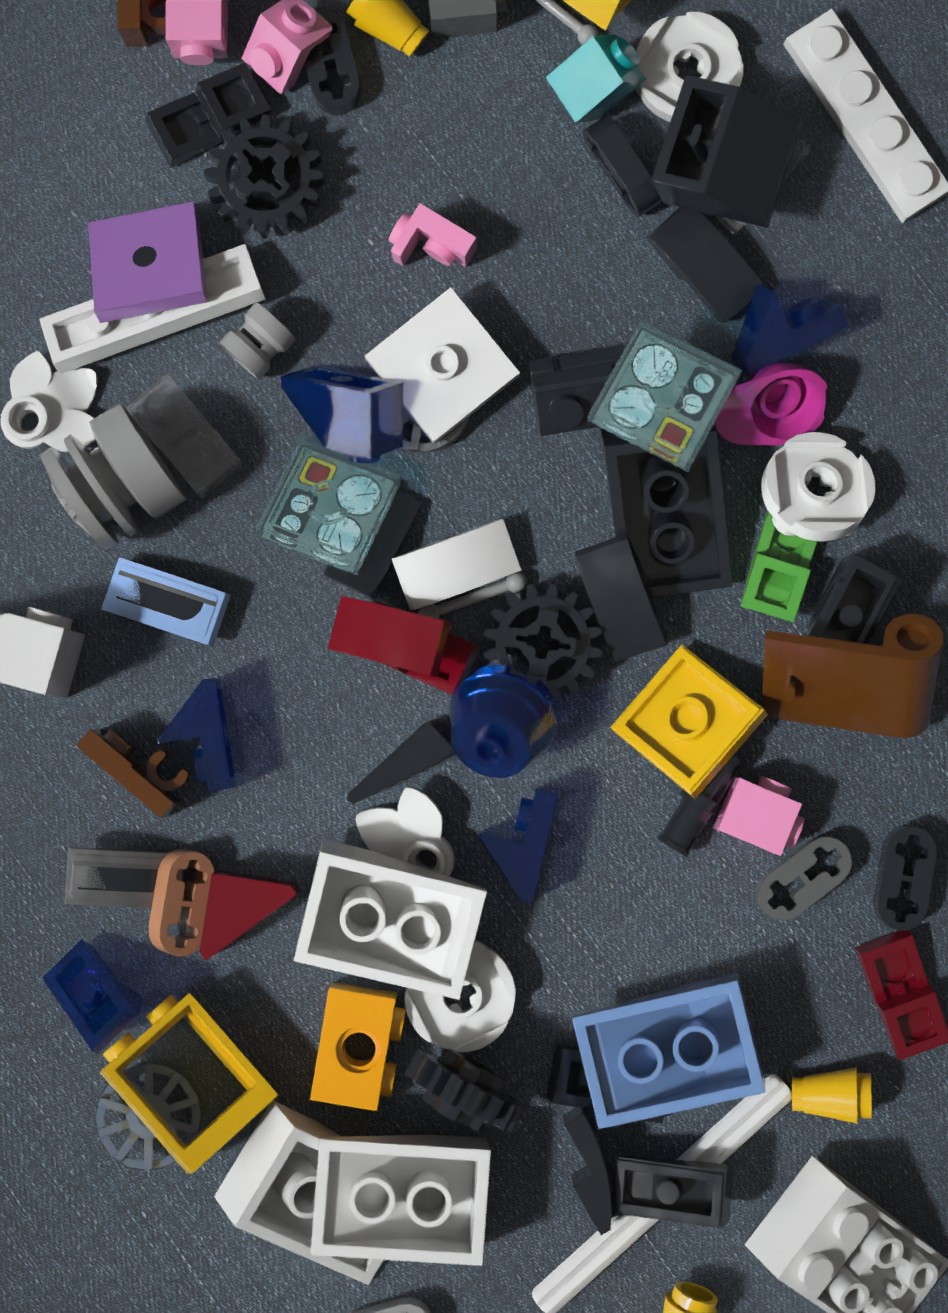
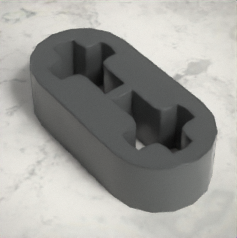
(811, 888)

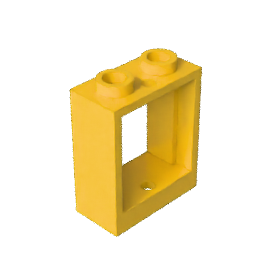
(225, 1125)

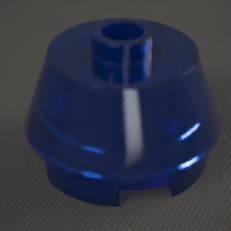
(501, 721)

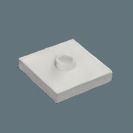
(444, 365)

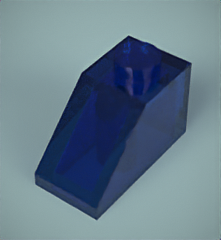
(349, 410)

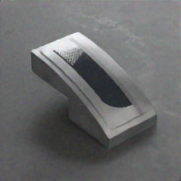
(112, 877)

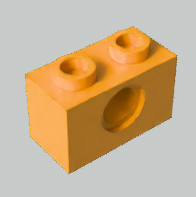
(339, 1076)

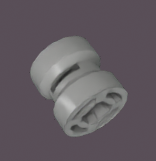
(266, 332)

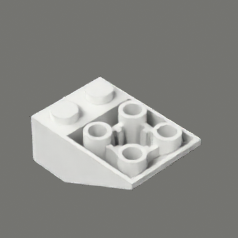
(844, 1248)

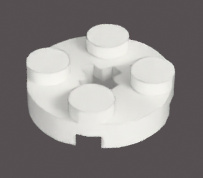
(681, 38)
(804, 513)
(479, 1024)

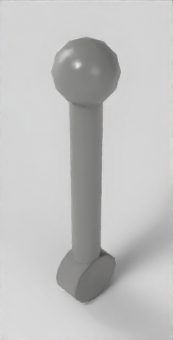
(584, 32)
(515, 583)

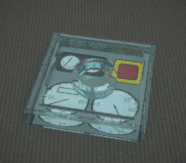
(664, 395)
(328, 506)

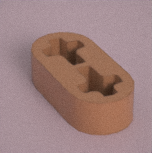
(180, 902)

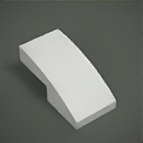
(456, 564)

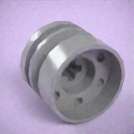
(112, 477)

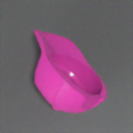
(773, 406)

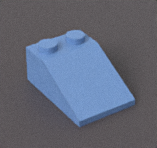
(669, 1051)

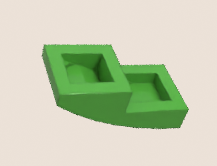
(778, 572)

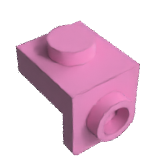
(283, 42)

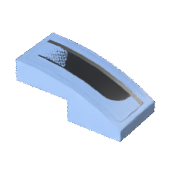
(166, 601)

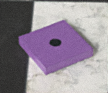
(147, 262)

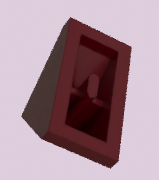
(238, 904)

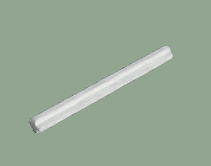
(712, 1147)

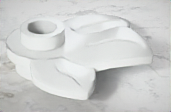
(55, 398)
(408, 831)

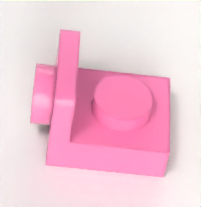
(442, 238)

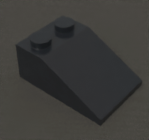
(670, 515)

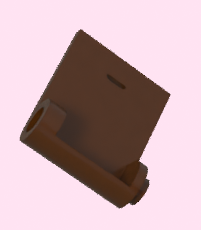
(856, 683)

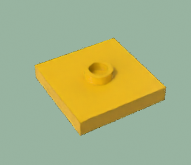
(689, 721)

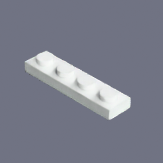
(867, 115)
(79, 338)

